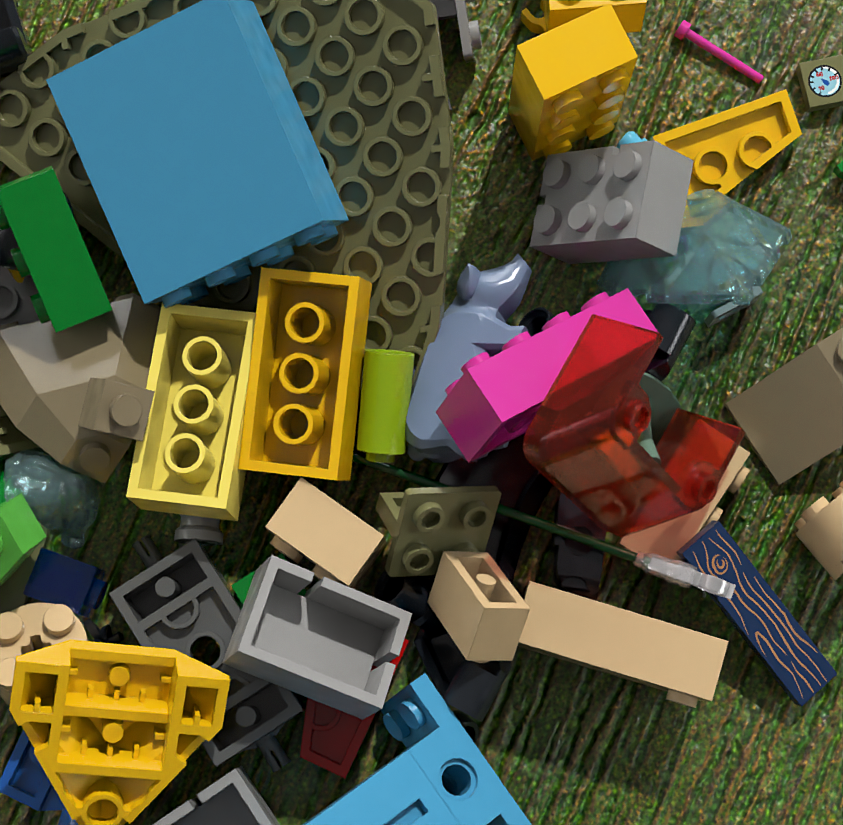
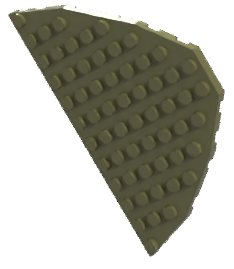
(378, 114)

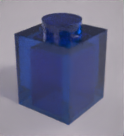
(66, 582)

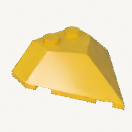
(114, 721)

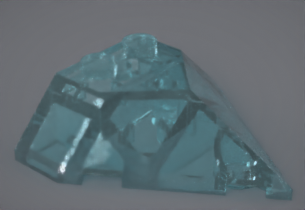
(718, 256)

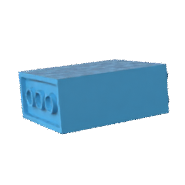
(198, 151)

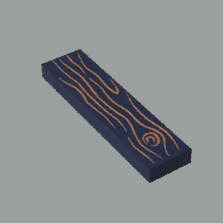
(759, 615)

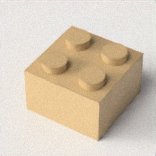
(325, 534)

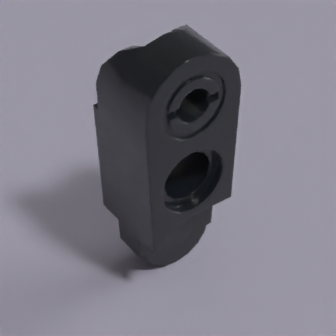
(575, 565)

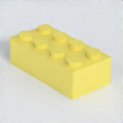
(195, 414)

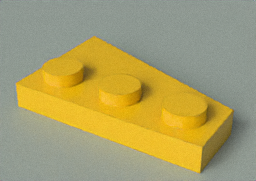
(734, 141)

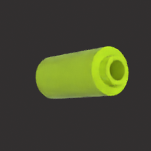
(384, 403)

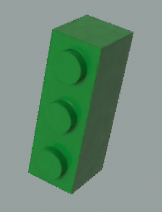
(51, 250)

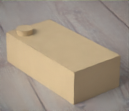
(623, 643)

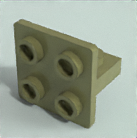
(435, 521)

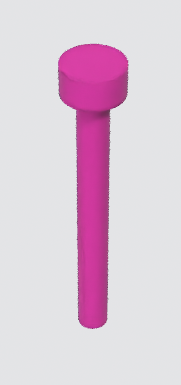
(684, 31)

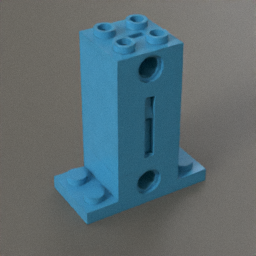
(433, 780)

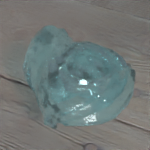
(54, 493)

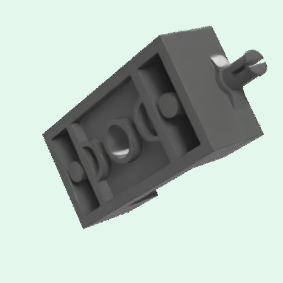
(188, 600)

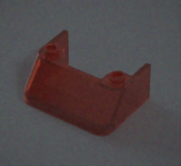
(591, 429)

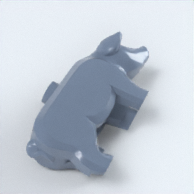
(468, 328)

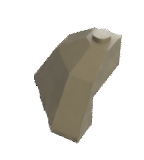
(49, 374)

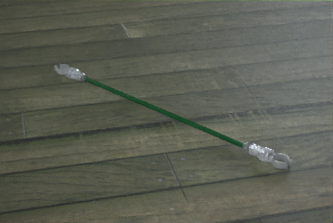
(671, 570)

